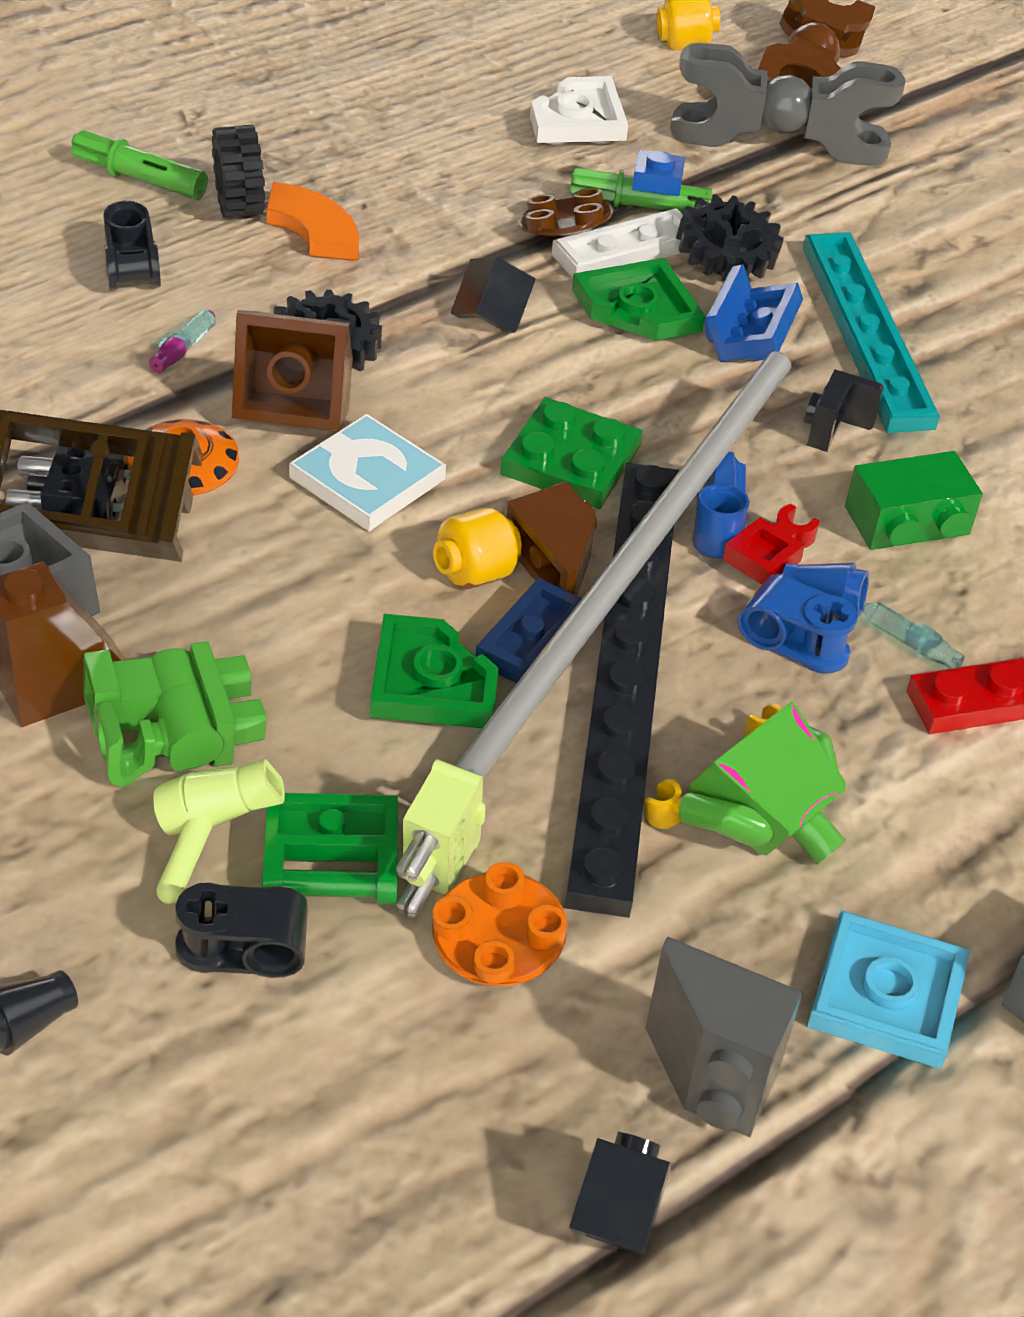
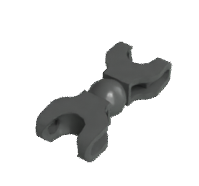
(786, 103)

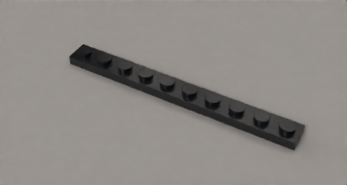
(621, 718)

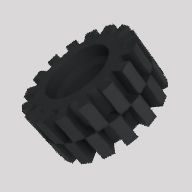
(238, 170)

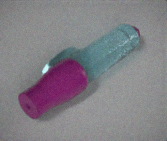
(177, 343)

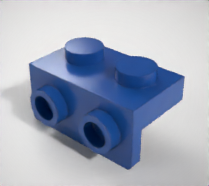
(751, 320)

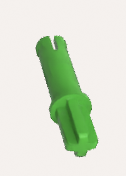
(139, 164)
(618, 189)

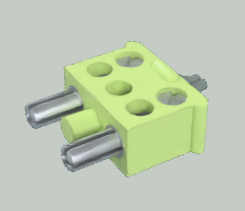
(440, 833)

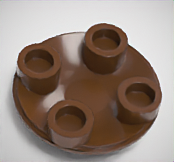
(566, 215)

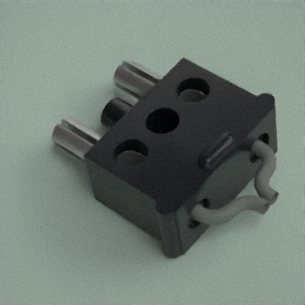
(62, 482)

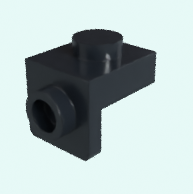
(845, 400)

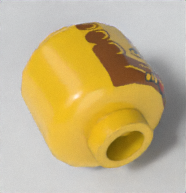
(477, 548)

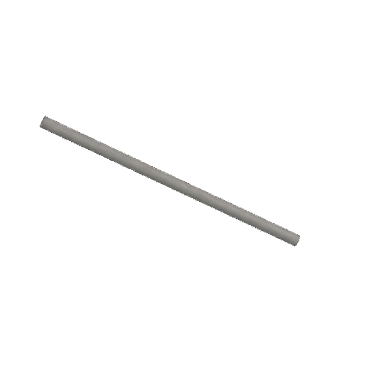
(622, 569)

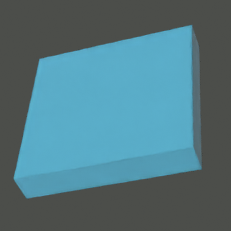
(890, 989)

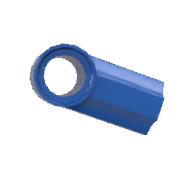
(721, 508)

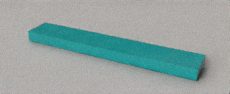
(870, 332)

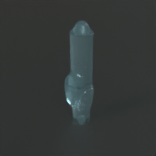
(917, 636)

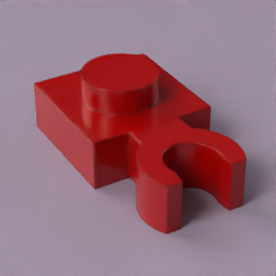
(767, 548)

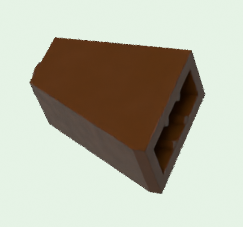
(44, 644)

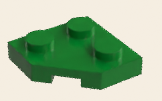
(639, 299)
(430, 675)

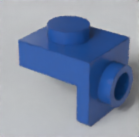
(658, 172)

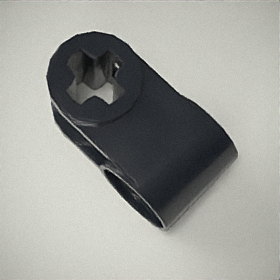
(130, 246)
(248, 930)

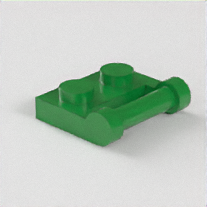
(333, 830)

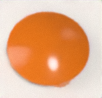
(499, 927)

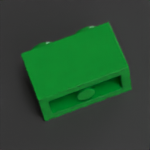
(912, 500)

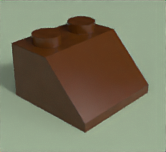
(291, 370)

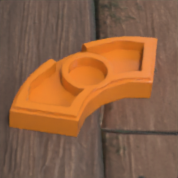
(316, 219)

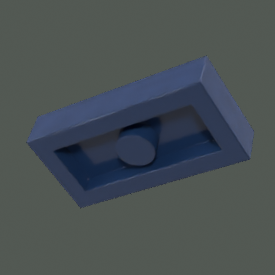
(526, 628)

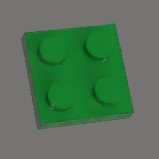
(571, 447)

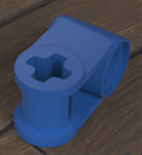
(797, 620)

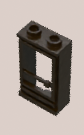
(155, 491)

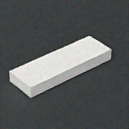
(620, 243)

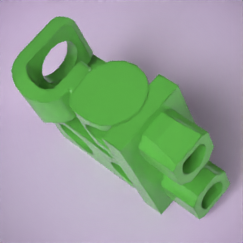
(175, 704)

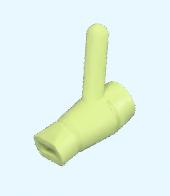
(202, 801)

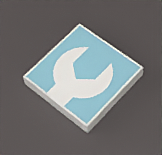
(367, 471)

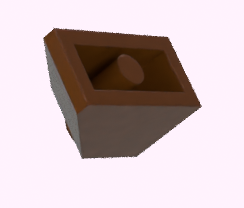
(554, 534)

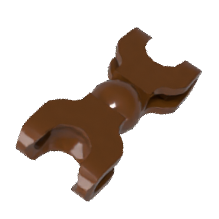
(817, 38)

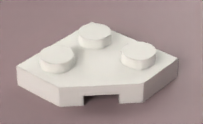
(580, 112)

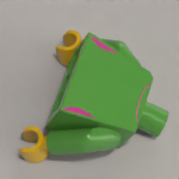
(762, 788)

